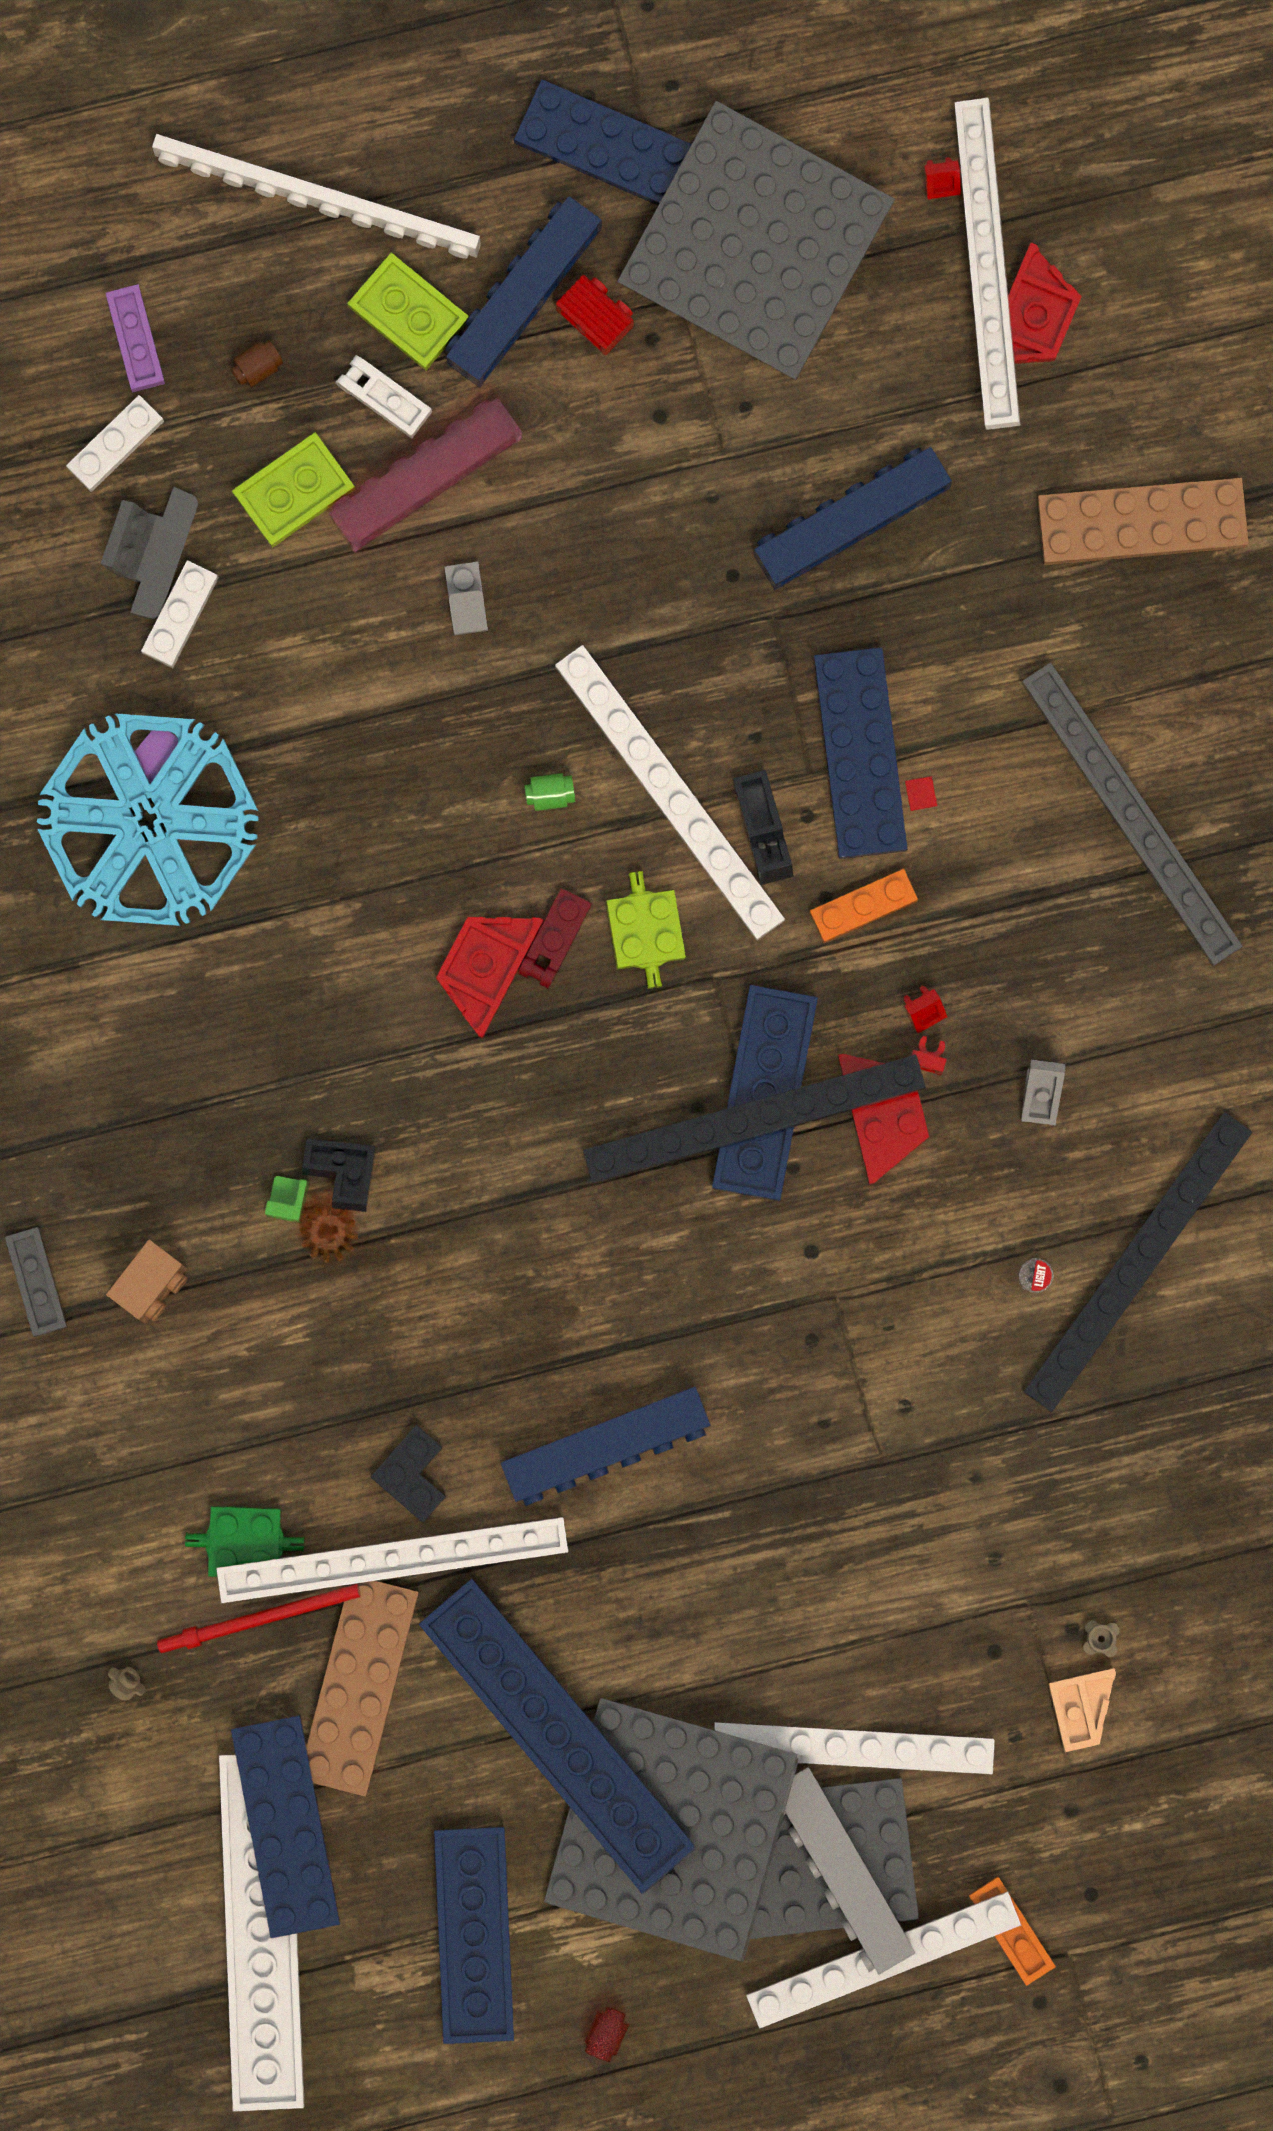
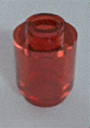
(606, 2034)

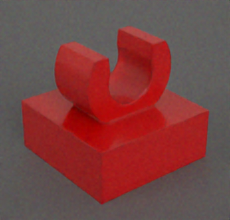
(942, 179)
(925, 1010)
(930, 1061)

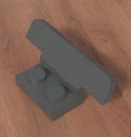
(149, 549)

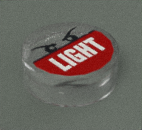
(1035, 1275)

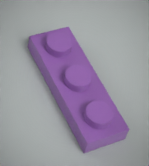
(135, 338)

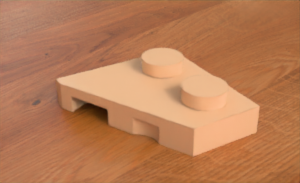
(1081, 1707)

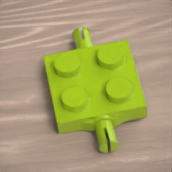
(645, 929)

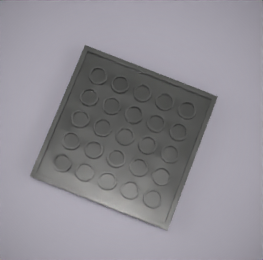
(756, 240)
(723, 1797)

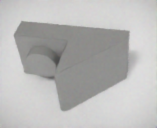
(466, 598)
(1042, 1092)

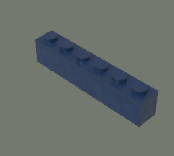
(523, 291)
(851, 518)
(605, 1445)

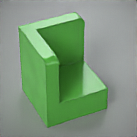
(287, 1199)

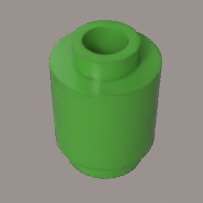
(550, 791)

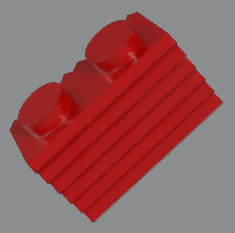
(595, 313)

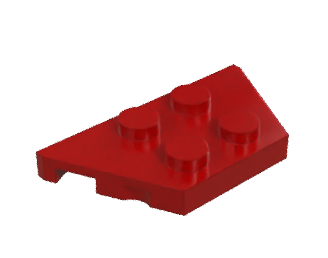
(1040, 309)
(485, 964)
(887, 1128)

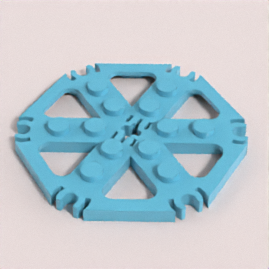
(129, 844)

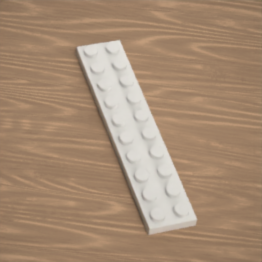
(260, 1972)

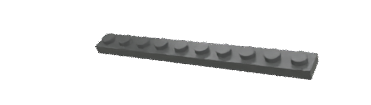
(1131, 814)

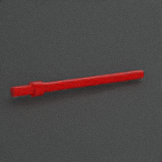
(194, 1636)

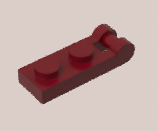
(555, 937)

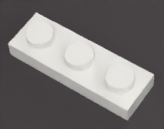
(115, 443)
(179, 614)

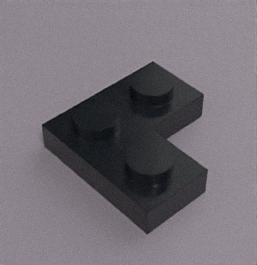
(348, 1164)
(402, 1475)

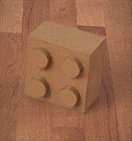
(148, 1282)

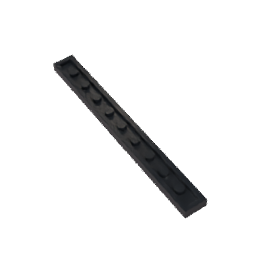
(754, 1119)
(1137, 1262)

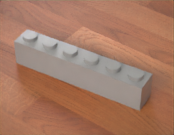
(845, 1875)

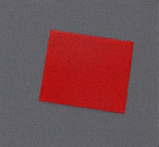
(921, 793)

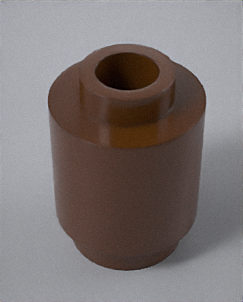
(256, 364)

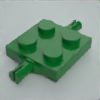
(243, 1537)

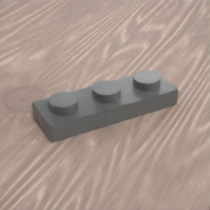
(36, 1282)

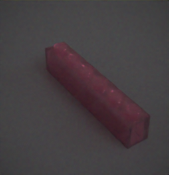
(425, 474)

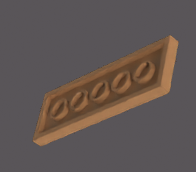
(1142, 521)
(359, 1686)

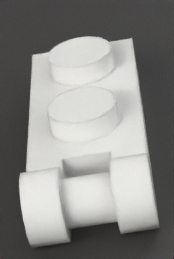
(385, 397)

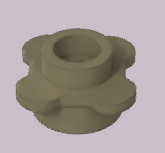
(1106, 1647)
(125, 1683)

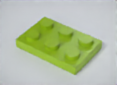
(408, 311)
(293, 490)

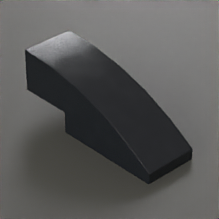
(763, 827)

